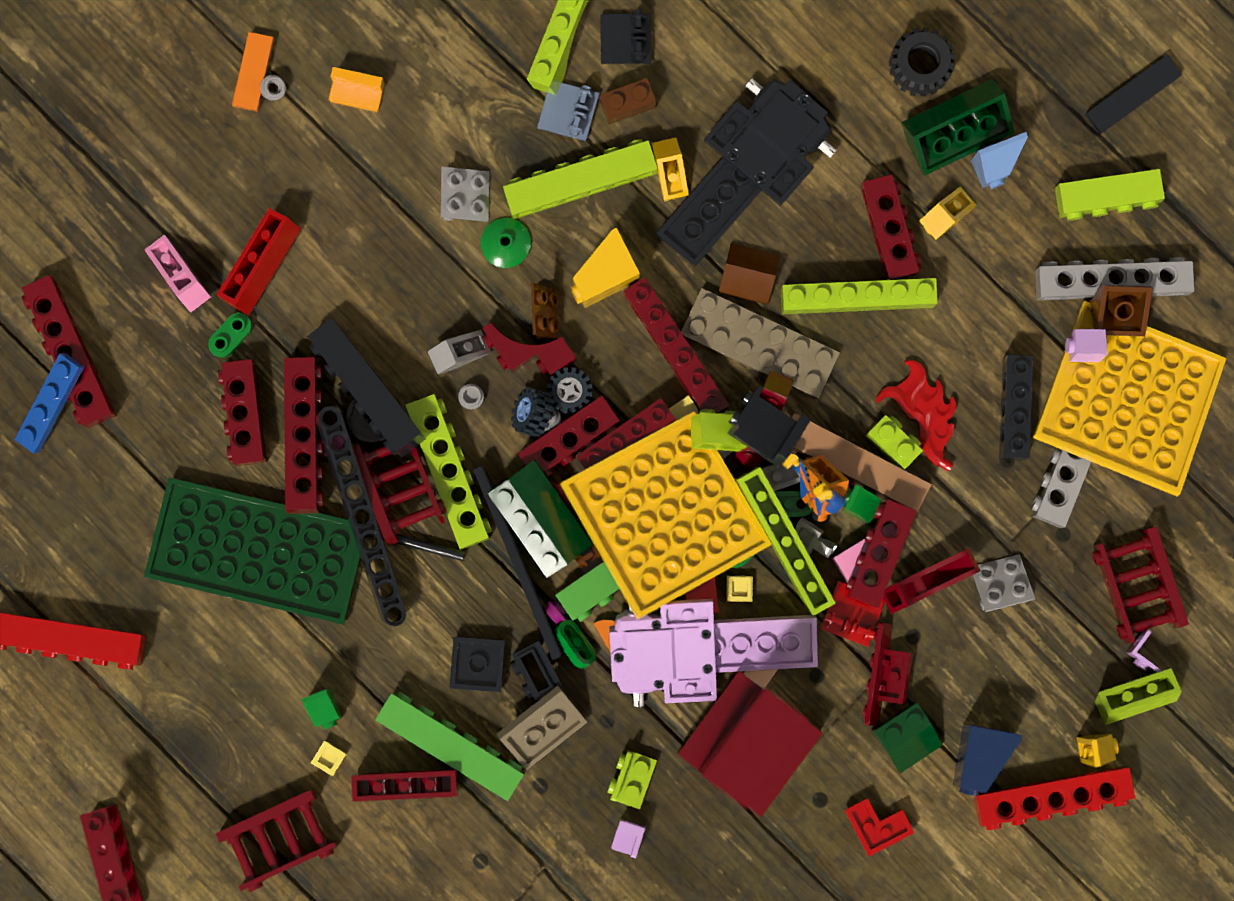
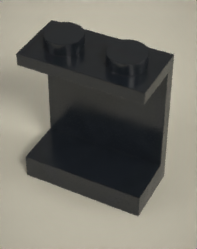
(766, 428)

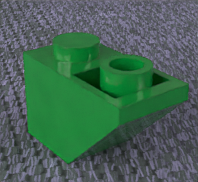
(860, 503)

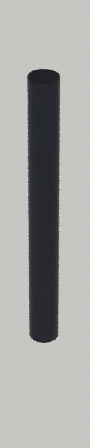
(427, 546)

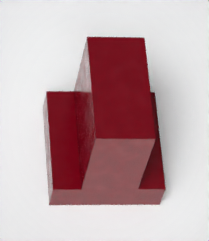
(749, 743)

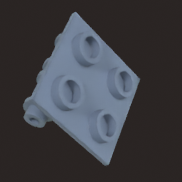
(569, 111)

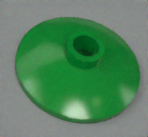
(509, 255)

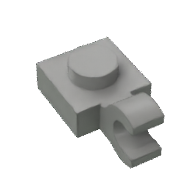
(811, 538)

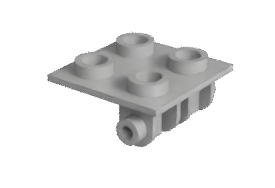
(464, 194)
(1003, 583)

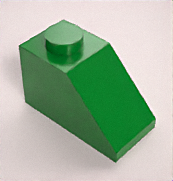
(322, 708)

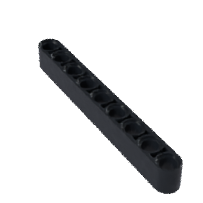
(370, 525)

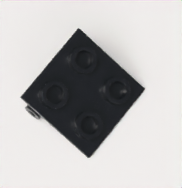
(625, 38)

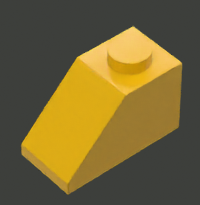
(670, 169)
(947, 213)

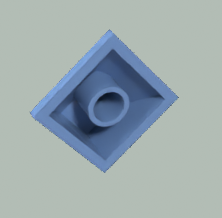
(997, 161)

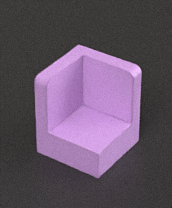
(628, 837)

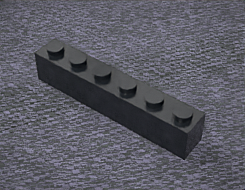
(366, 387)

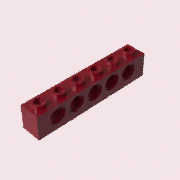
(48, 290)
(674, 347)
(295, 371)

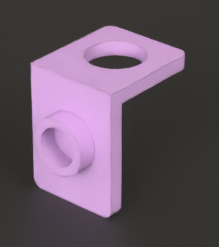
(1140, 661)

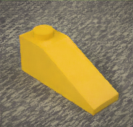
(1097, 749)

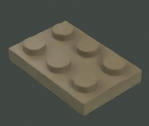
(541, 728)

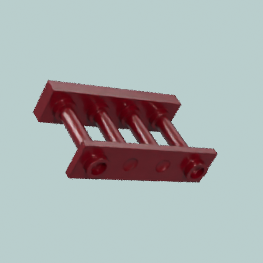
(382, 504)
(1157, 566)
(257, 825)
(111, 855)

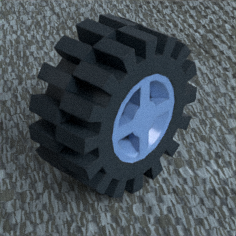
(532, 412)

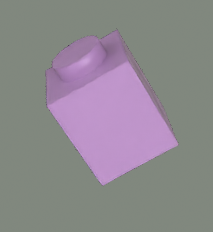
(1086, 345)

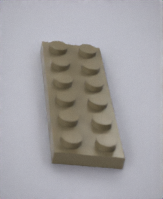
(759, 343)

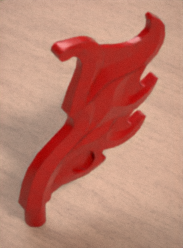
(926, 407)

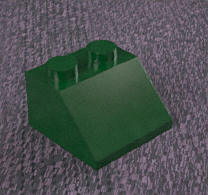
(907, 737)

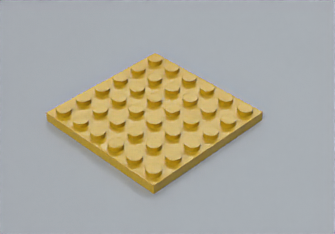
(1135, 407)
(665, 516)

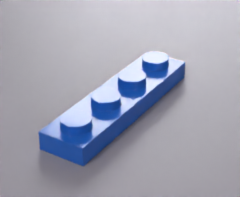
(49, 403)

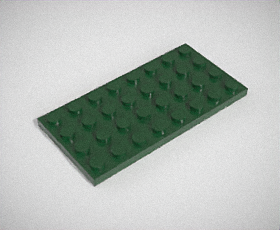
(254, 551)

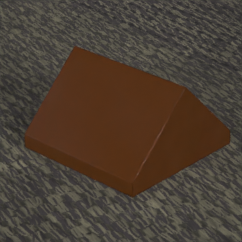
(749, 273)
(1121, 309)

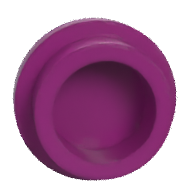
(555, 612)

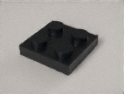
(477, 664)

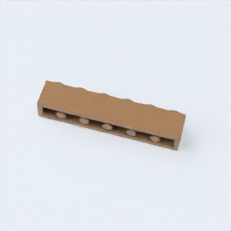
(863, 467)

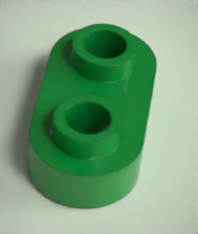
(232, 337)
(788, 501)
(574, 644)

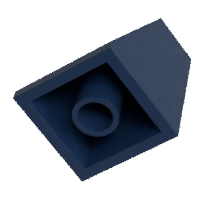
(982, 757)

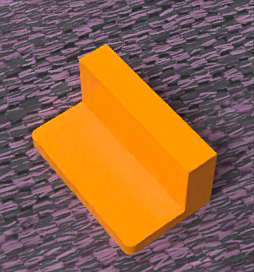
(356, 89)

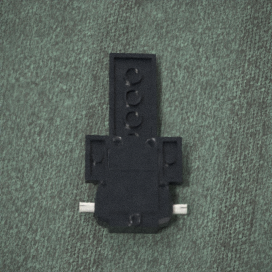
(760, 153)

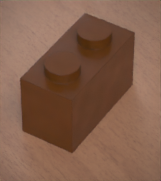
(627, 101)

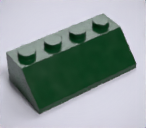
(958, 127)
(540, 518)

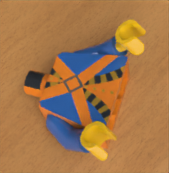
(820, 485)

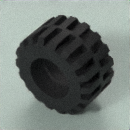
(929, 43)

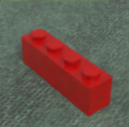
(258, 261)

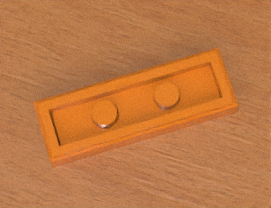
(253, 71)

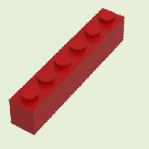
(71, 640)

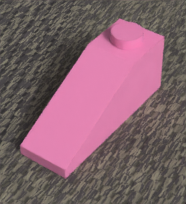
(177, 273)
(846, 560)

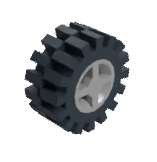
(574, 383)

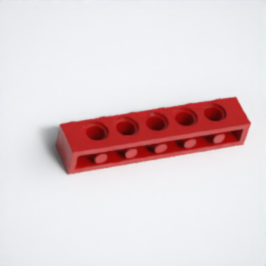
(1118, 779)

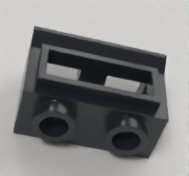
(545, 666)

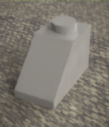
(458, 351)

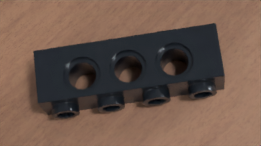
(1016, 407)

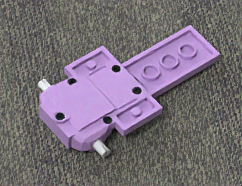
(687, 649)

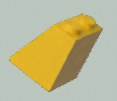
(605, 271)

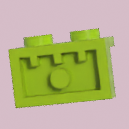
(632, 779)

